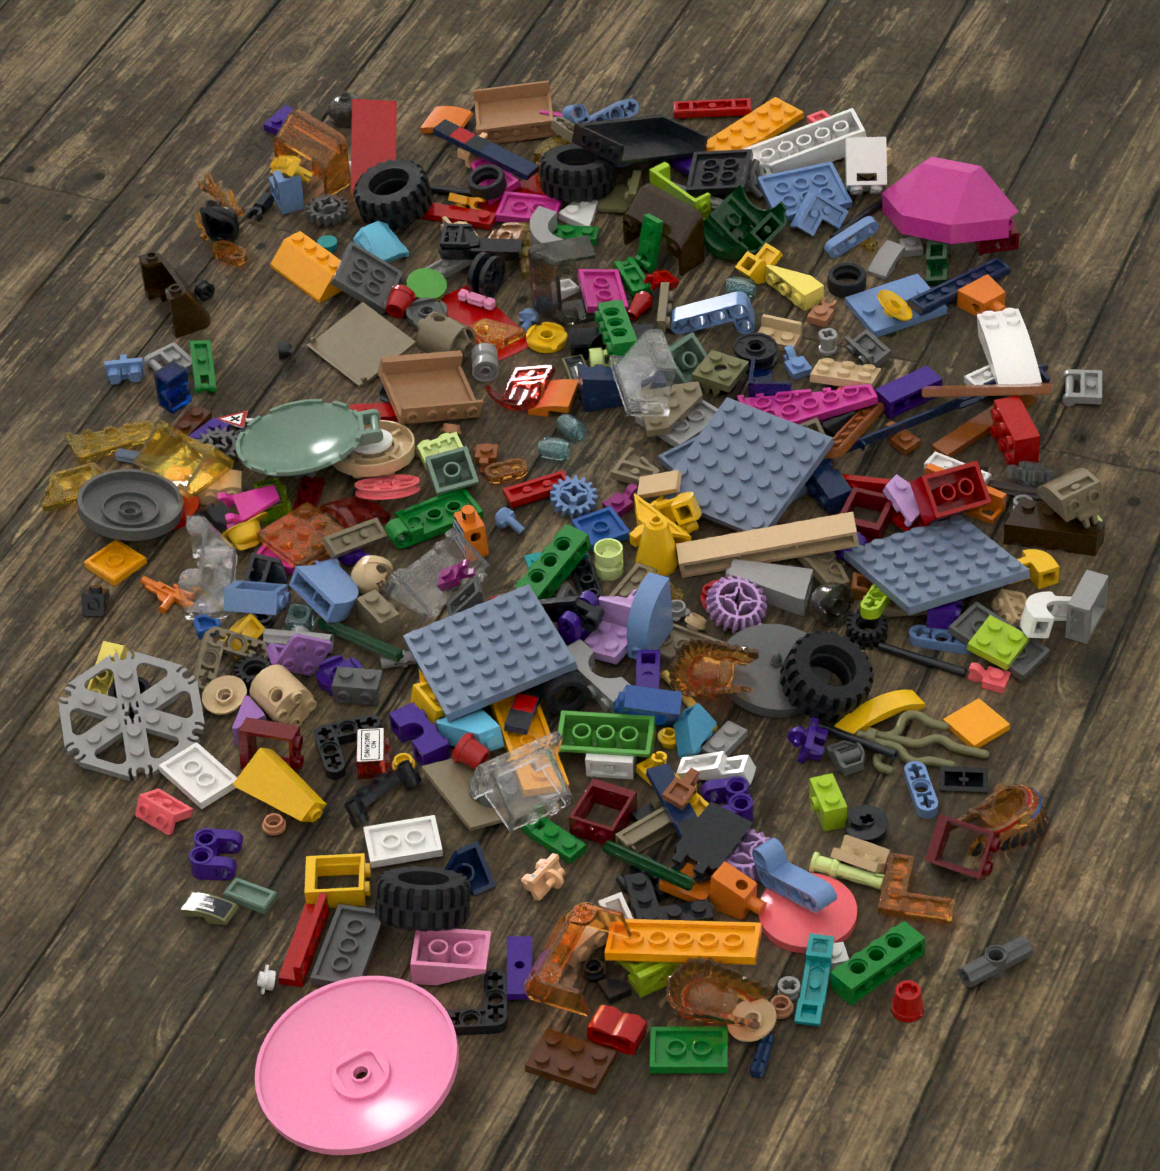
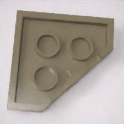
(681, 401)

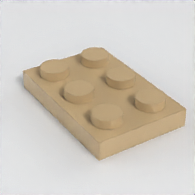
(844, 373)

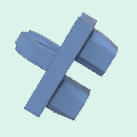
(131, 369)

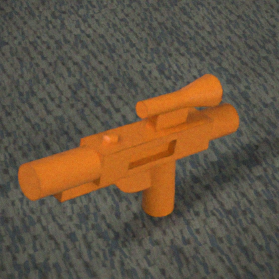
(165, 593)

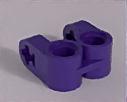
(570, 625)
(733, 792)
(205, 857)

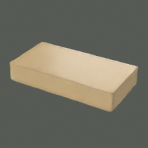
(659, 484)

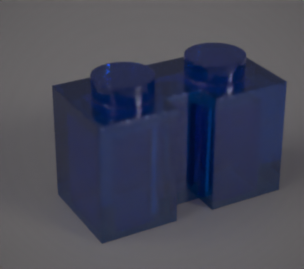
(172, 387)

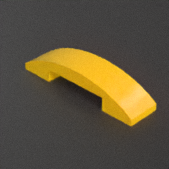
(880, 709)

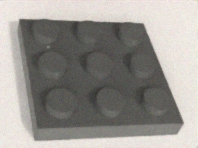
(366, 277)

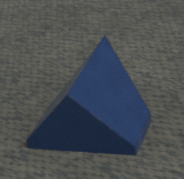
(472, 864)

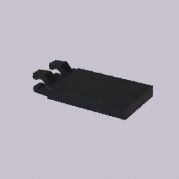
(710, 841)

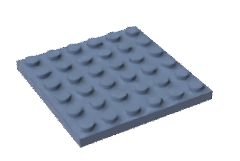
(749, 466)
(936, 564)
(489, 652)

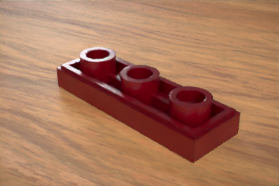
(310, 491)

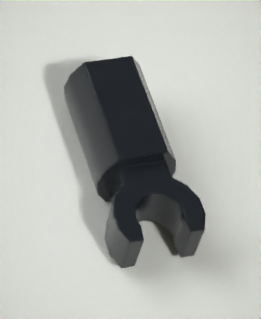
(261, 206)

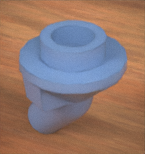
(528, 317)
(506, 517)

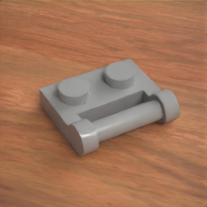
(167, 354)
(1090, 387)

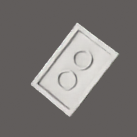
(198, 775)
(403, 841)

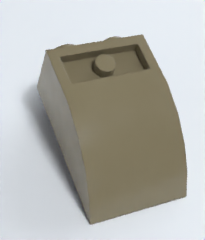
(1074, 496)

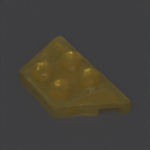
(65, 485)

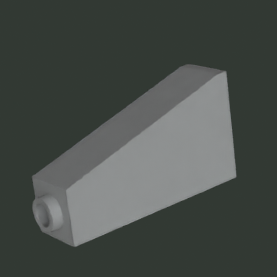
(782, 585)

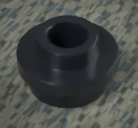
(593, 969)

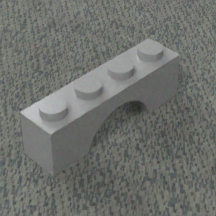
(600, 689)

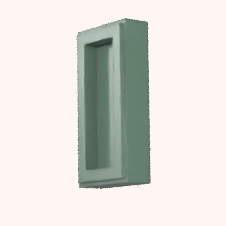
(250, 895)

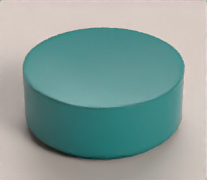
(328, 242)

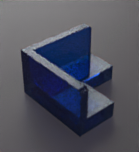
(761, 382)

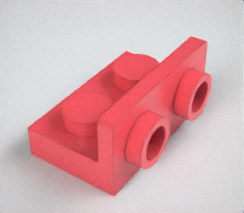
(161, 810)

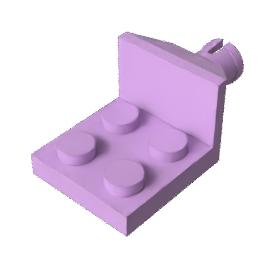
(610, 638)

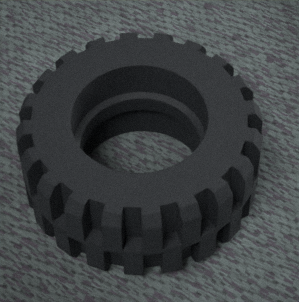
(575, 174)
(393, 193)
(838, 656)
(422, 898)

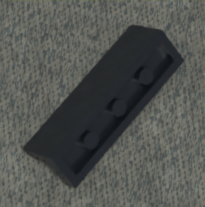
(506, 248)

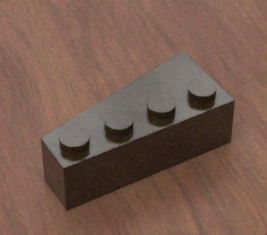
(1040, 525)

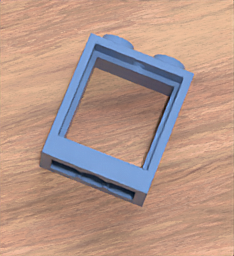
(256, 597)

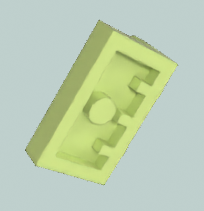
(443, 443)

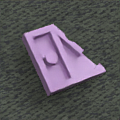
(902, 498)

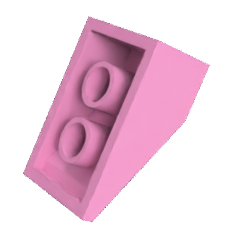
(448, 955)

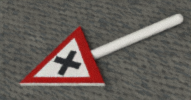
(237, 419)

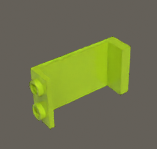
(661, 179)

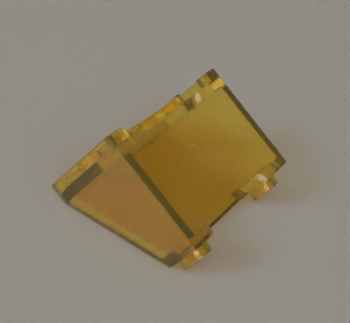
(182, 460)

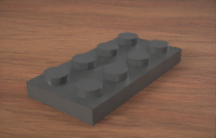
(973, 618)
(347, 945)

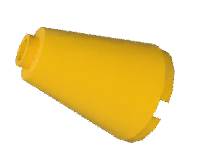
(658, 546)

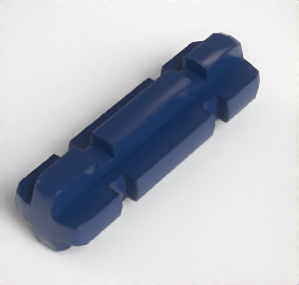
(761, 1056)

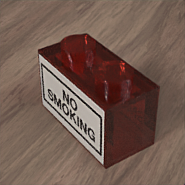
(372, 752)

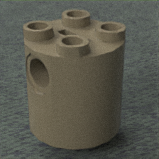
(444, 334)

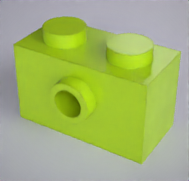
(827, 802)

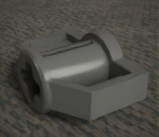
(846, 757)

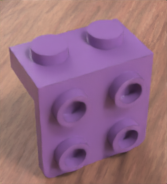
(301, 654)

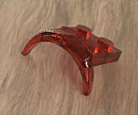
(524, 387)
(355, 511)

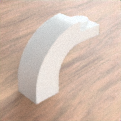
(1041, 612)

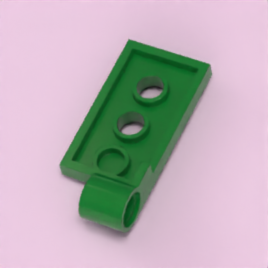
(415, 522)

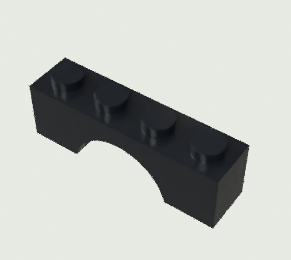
(586, 338)

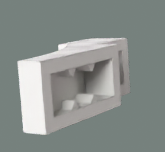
(718, 766)

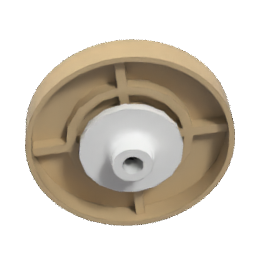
(381, 458)

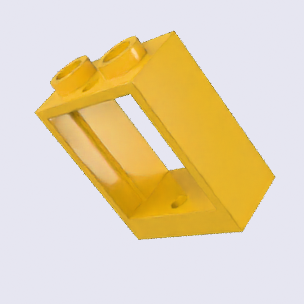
(337, 866)

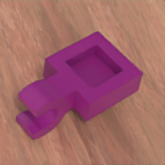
(622, 502)
(452, 575)

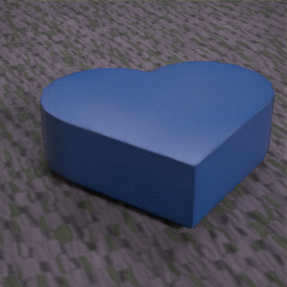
(203, 623)

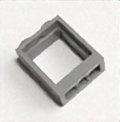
(1086, 606)

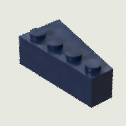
(597, 388)
(828, 487)

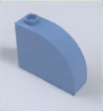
(326, 590)
(650, 615)

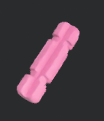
(476, 299)

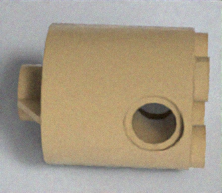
(282, 695)

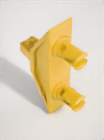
(644, 510)

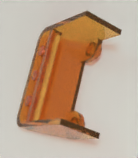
(320, 144)
(546, 975)

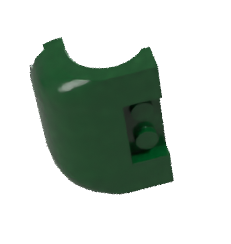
(741, 226)

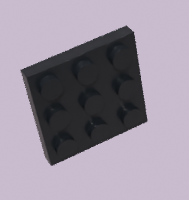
(719, 171)

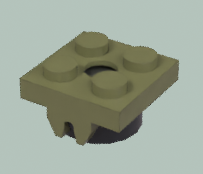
(720, 373)

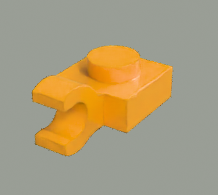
(461, 200)

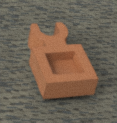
(822, 314)

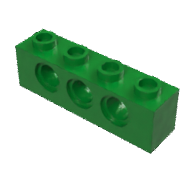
(615, 327)
(556, 562)
(877, 962)

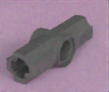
(995, 961)

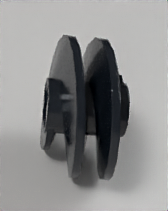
(867, 824)

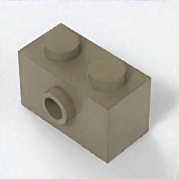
(379, 615)

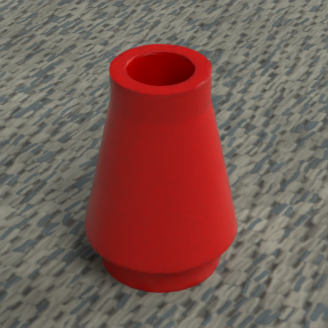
(641, 303)

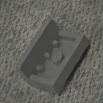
(868, 349)
(357, 686)

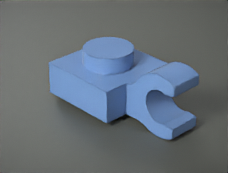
(795, 366)

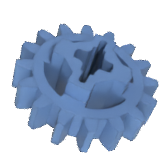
(573, 497)

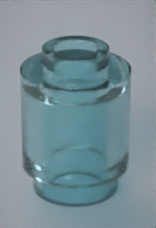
(741, 284)
(571, 427)
(554, 448)

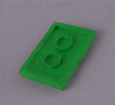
(689, 1050)

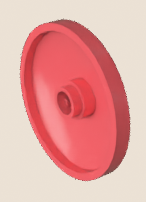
(790, 924)

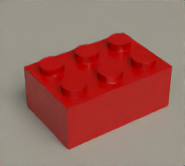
(1014, 431)
(950, 492)

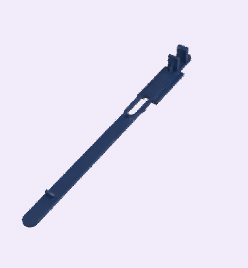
(930, 414)

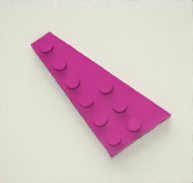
(805, 405)

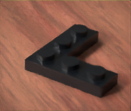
(646, 905)

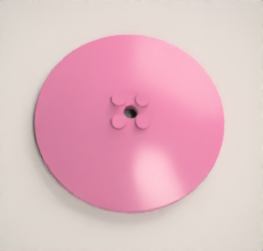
(351, 1028)

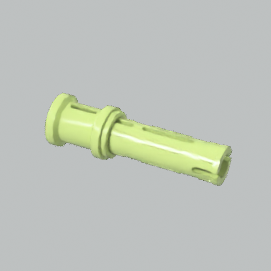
(835, 869)

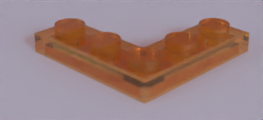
(897, 901)

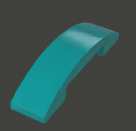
(815, 980)

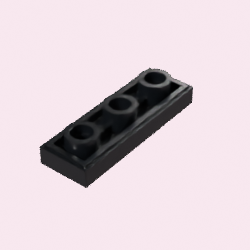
(586, 578)

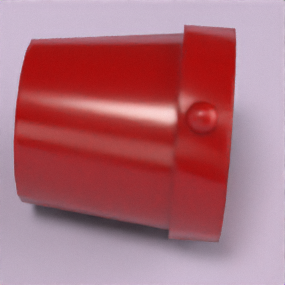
(399, 299)
(470, 751)
(907, 1002)

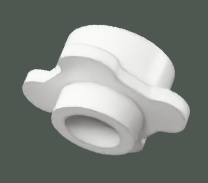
(266, 979)

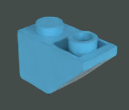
(692, 730)

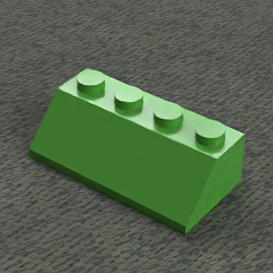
(607, 733)

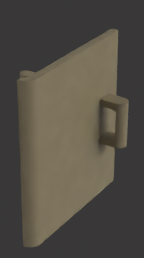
(359, 342)
(453, 784)

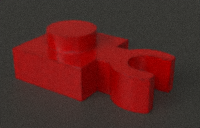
(661, 276)

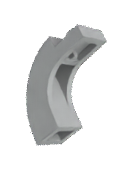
(542, 225)

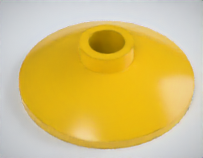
(894, 305)

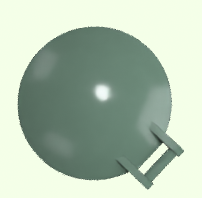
(305, 437)

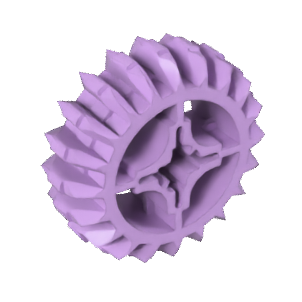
(747, 598)
(742, 857)

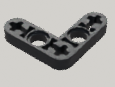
(337, 738)
(485, 1016)

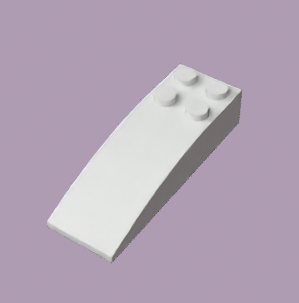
(809, 144)
(1008, 347)

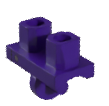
(805, 738)

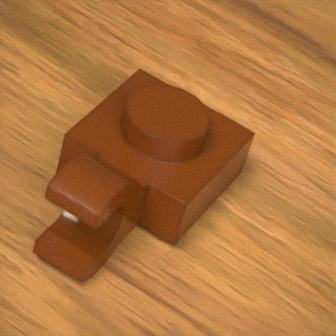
(903, 441)
(486, 455)
(682, 791)

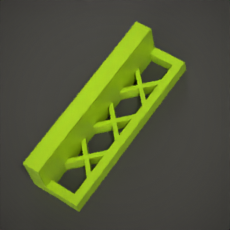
(652, 978)

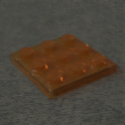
(299, 535)

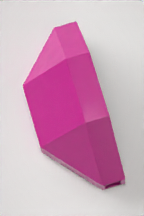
(949, 203)

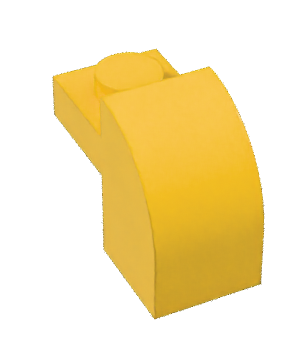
(755, 266)
(681, 508)
(1042, 567)

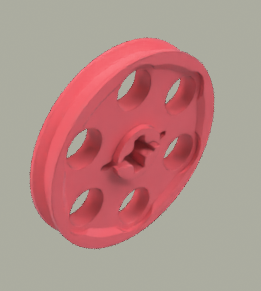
(387, 487)

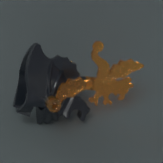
(218, 220)

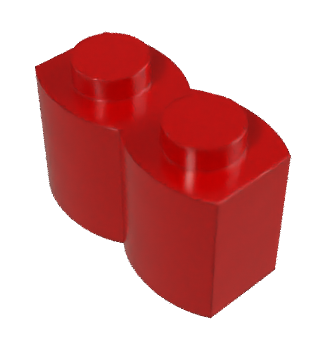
(617, 1029)

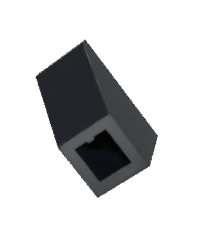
(215, 515)

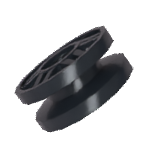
(486, 274)
(759, 346)

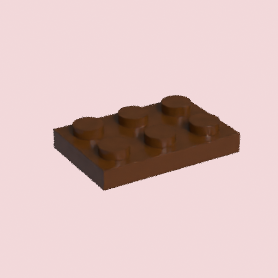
(571, 1061)

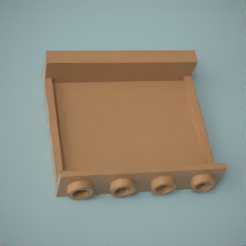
(514, 112)
(428, 387)

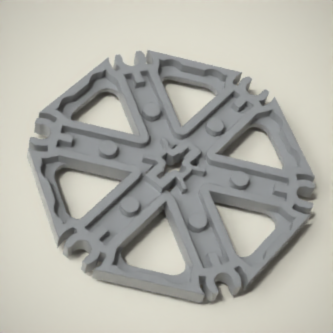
(114, 718)

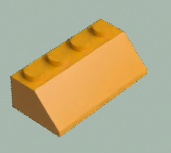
(307, 266)

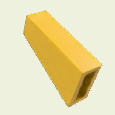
(278, 785)

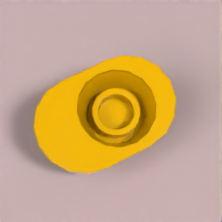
(244, 534)

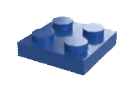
(602, 525)

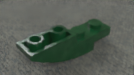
(937, 262)

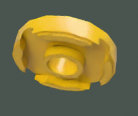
(556, 341)

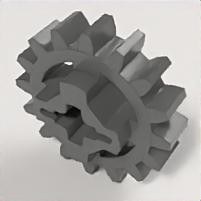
(327, 209)
(221, 440)
(1030, 473)

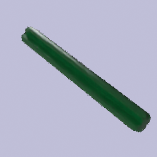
(362, 639)
(649, 865)

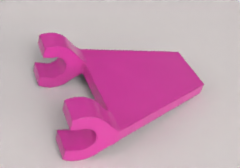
(248, 503)

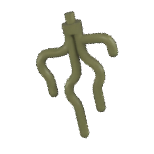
(893, 740)

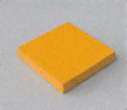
(115, 562)
(976, 724)

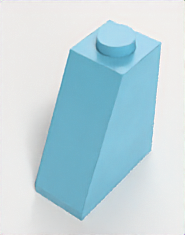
(476, 722)

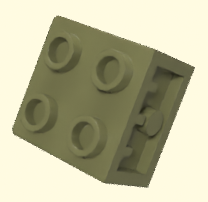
(621, 196)

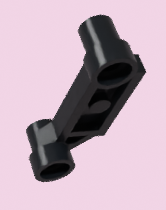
(588, 614)
(381, 784)

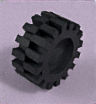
(866, 638)
(250, 666)

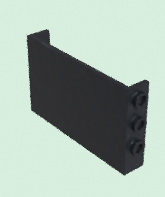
(639, 139)

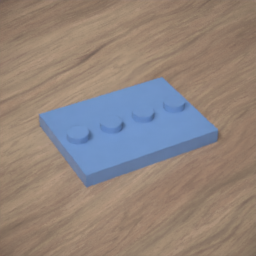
(794, 185)
(871, 314)

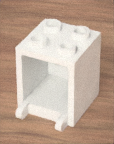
(865, 156)

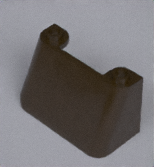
(164, 282)

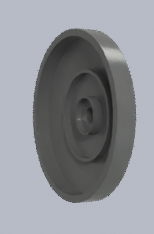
(130, 504)
(763, 674)

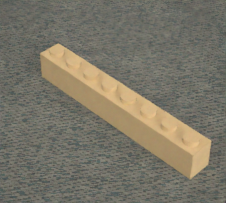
(768, 544)

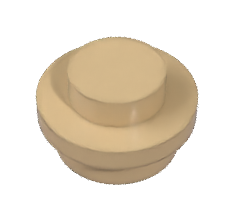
(695, 622)

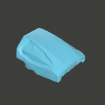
(381, 242)

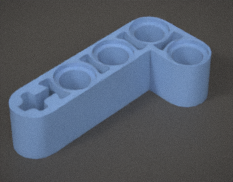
(582, 116)
(713, 312)
(789, 879)

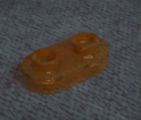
(229, 252)
(506, 470)

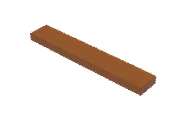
(988, 390)
(854, 429)
(972, 430)

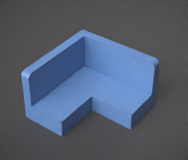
(287, 192)
(814, 210)

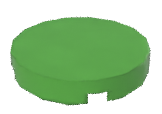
(427, 283)

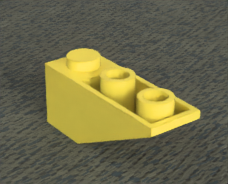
(796, 286)
(103, 681)

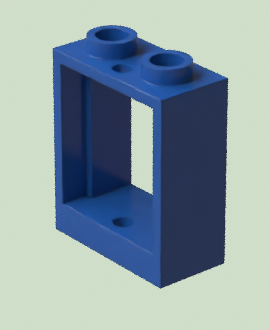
(649, 702)

